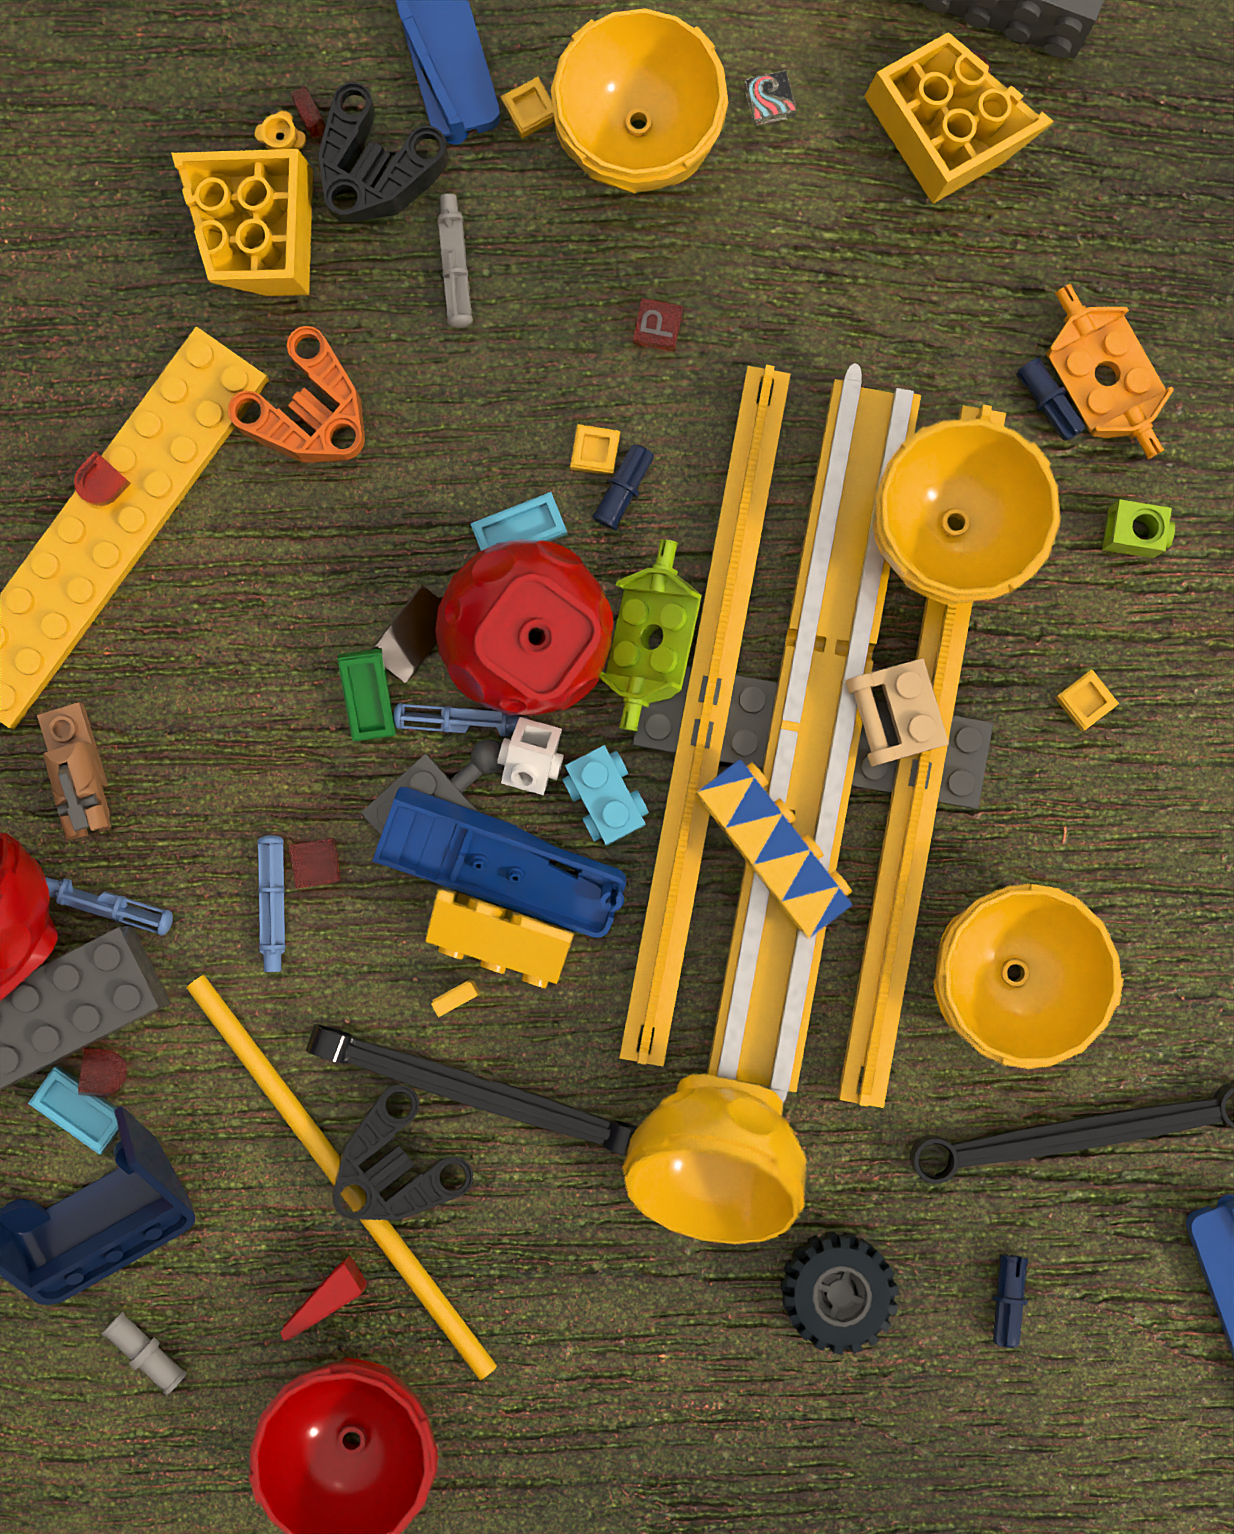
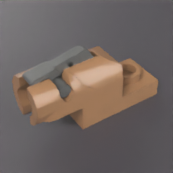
(75, 771)

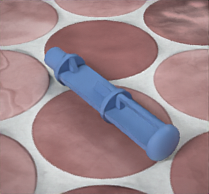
(456, 719)
(271, 901)
(110, 906)

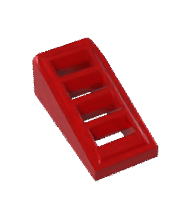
(334, 1292)

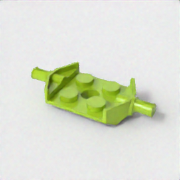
(649, 602)

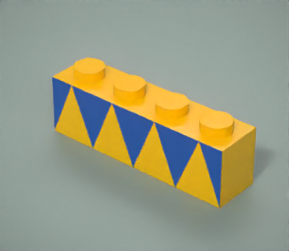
(774, 849)

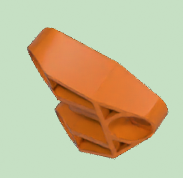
(282, 434)

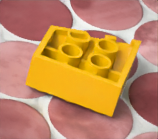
(950, 115)
(251, 217)
(498, 937)

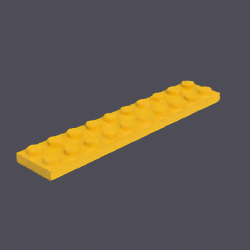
(95, 547)

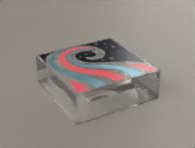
(770, 97)

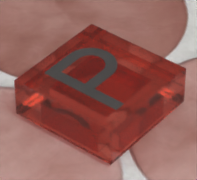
(658, 324)

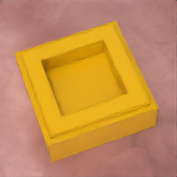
(529, 107)
(595, 450)
(1086, 700)
(455, 997)

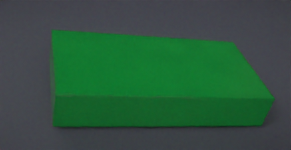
(366, 694)

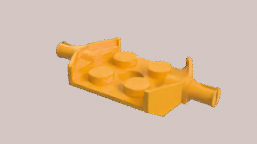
(1105, 338)

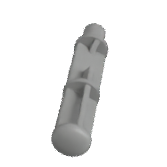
(454, 263)

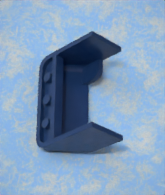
(99, 1227)

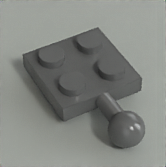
(432, 780)

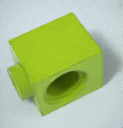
(1120, 535)

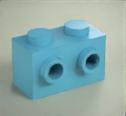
(610, 805)

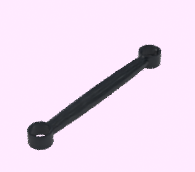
(470, 1089)
(1076, 1134)

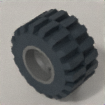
(839, 1293)

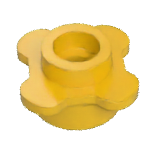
(276, 124)

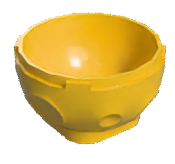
(643, 70)
(986, 480)
(1065, 981)
(717, 1163)

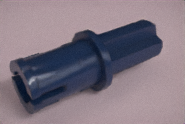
(1050, 399)
(623, 487)
(1009, 1300)

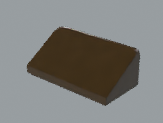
(410, 635)

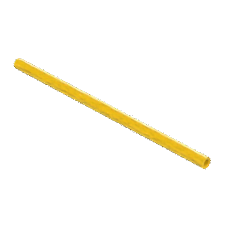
(328, 1161)

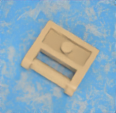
(911, 710)

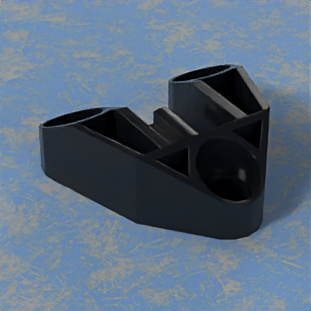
(402, 180)
(414, 1196)

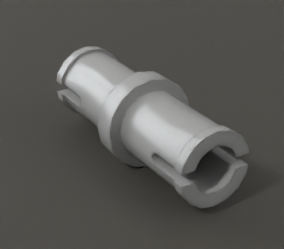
(144, 1353)

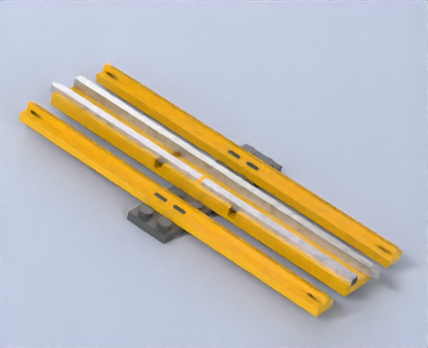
(809, 750)

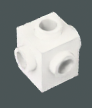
(529, 765)

